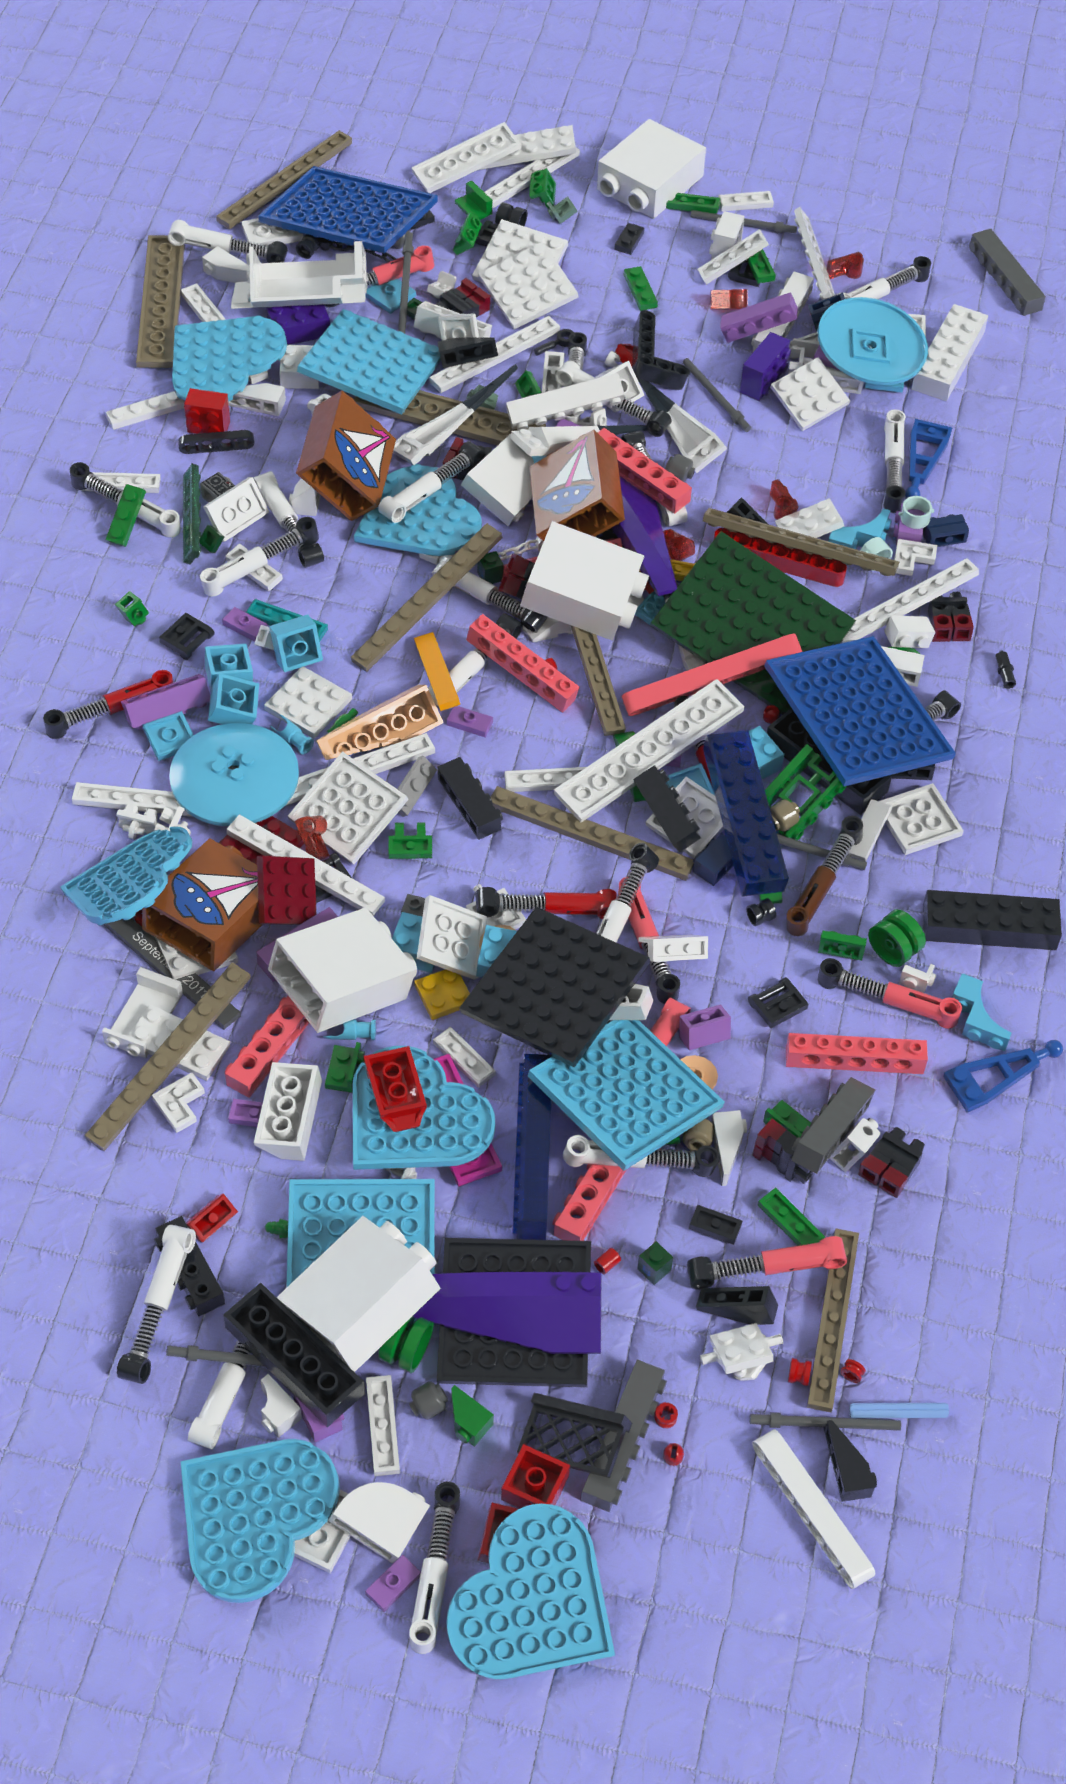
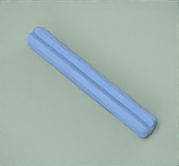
(899, 1410)

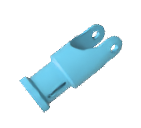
(293, 735)
(355, 1030)

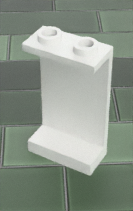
(153, 990)

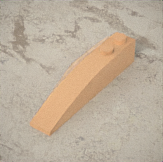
(384, 725)

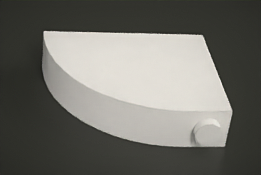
(502, 481)

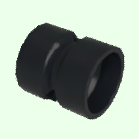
(509, 213)

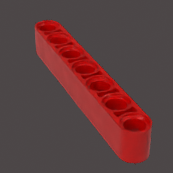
(793, 560)

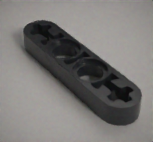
(216, 438)

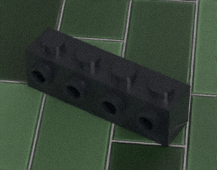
(470, 798)
(667, 809)
(195, 1277)

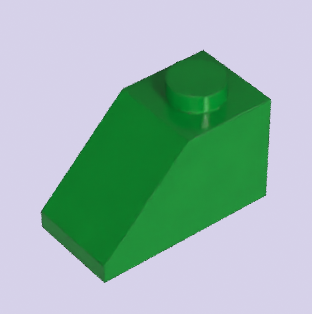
(469, 1417)

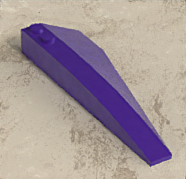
(644, 535)
(527, 1308)

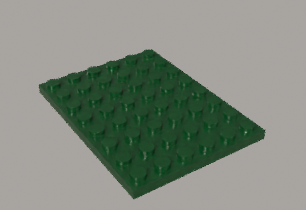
(741, 602)

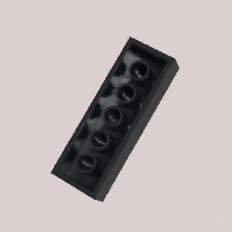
(792, 737)
(992, 920)
(294, 1354)

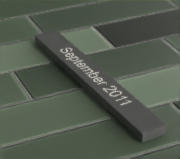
(148, 949)

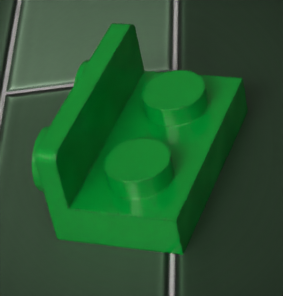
(543, 186)
(468, 234)
(842, 945)
(343, 1067)
(788, 1118)

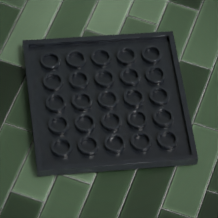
(555, 986)
(487, 1361)

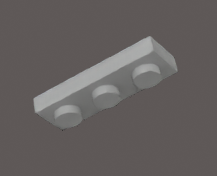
(415, 783)

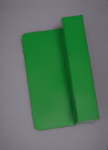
(475, 201)

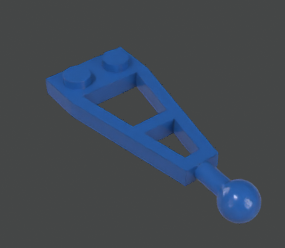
(931, 433)
(969, 1091)

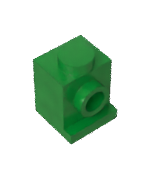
(135, 612)

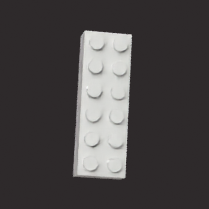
(950, 352)

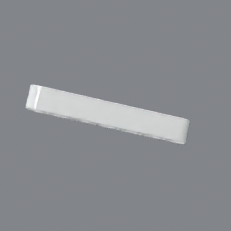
(813, 1509)

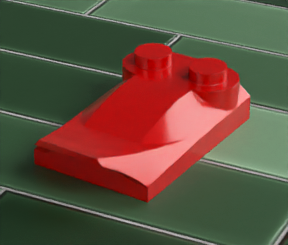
(396, 1088)

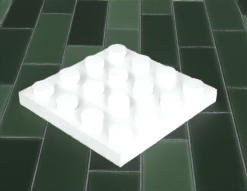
(512, 239)
(528, 285)
(353, 804)

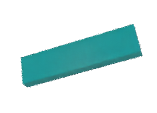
(273, 615)

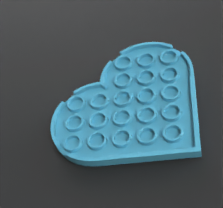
(224, 353)
(431, 527)
(128, 877)
(451, 1132)
(249, 1512)
(535, 1602)

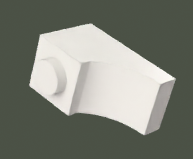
(280, 1409)

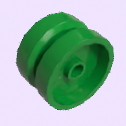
(897, 938)
(408, 1344)

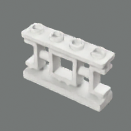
(806, 348)

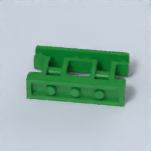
(790, 779)

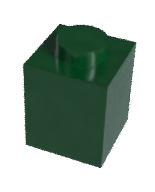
(491, 568)
(655, 1263)

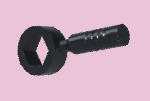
(550, 345)

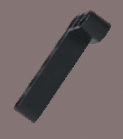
(645, 364)

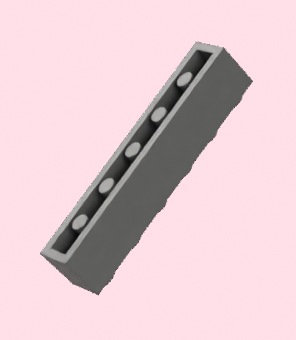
(1007, 272)
(832, 1124)
(636, 1404)

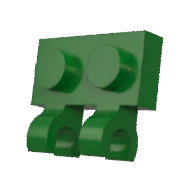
(410, 846)

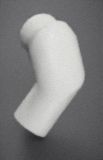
(748, 1374)

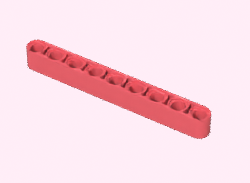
(695, 679)

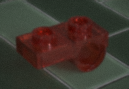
(849, 264)
(729, 299)
(783, 500)
(678, 545)
(312, 837)

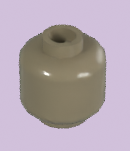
(785, 814)
(699, 1135)

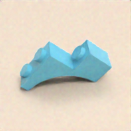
(861, 534)
(979, 1024)

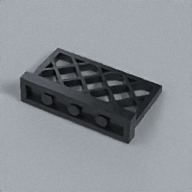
(585, 1416)

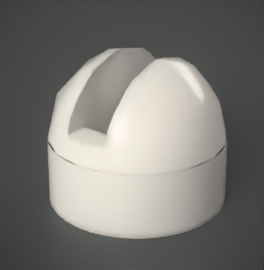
(611, 358)

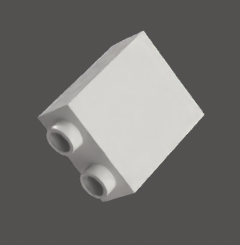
(650, 168)
(584, 582)
(342, 969)
(362, 1290)

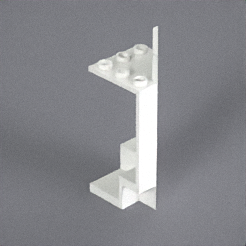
(303, 282)

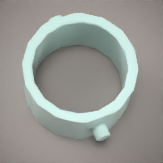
(919, 503)
(877, 547)

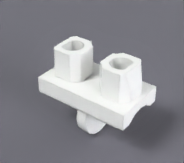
(172, 817)
(137, 823)

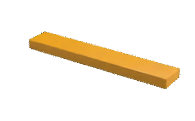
(437, 671)

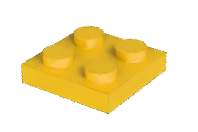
(442, 993)

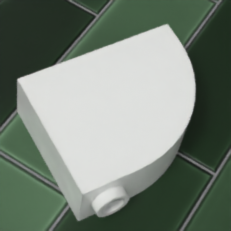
(380, 1517)

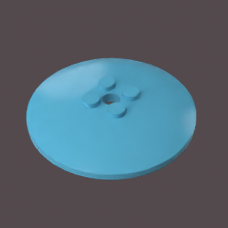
(894, 335)
(254, 790)

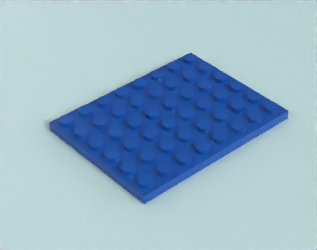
(348, 209)
(859, 710)

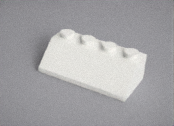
(288, 1110)

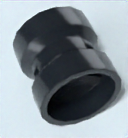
(307, 246)
(763, 911)

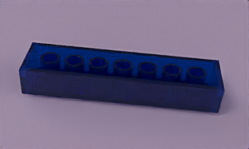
(745, 813)
(532, 1155)

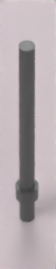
(779, 227)
(407, 252)
(736, 416)
(819, 851)
(193, 1353)
(776, 1420)

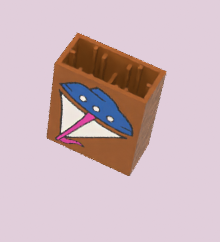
(346, 456)
(578, 487)
(207, 905)

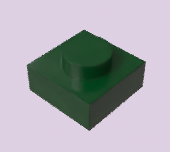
(412, 307)
(211, 539)

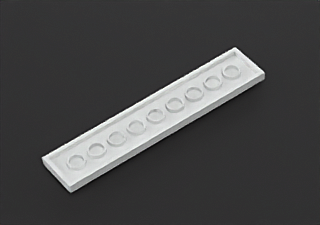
(653, 745)

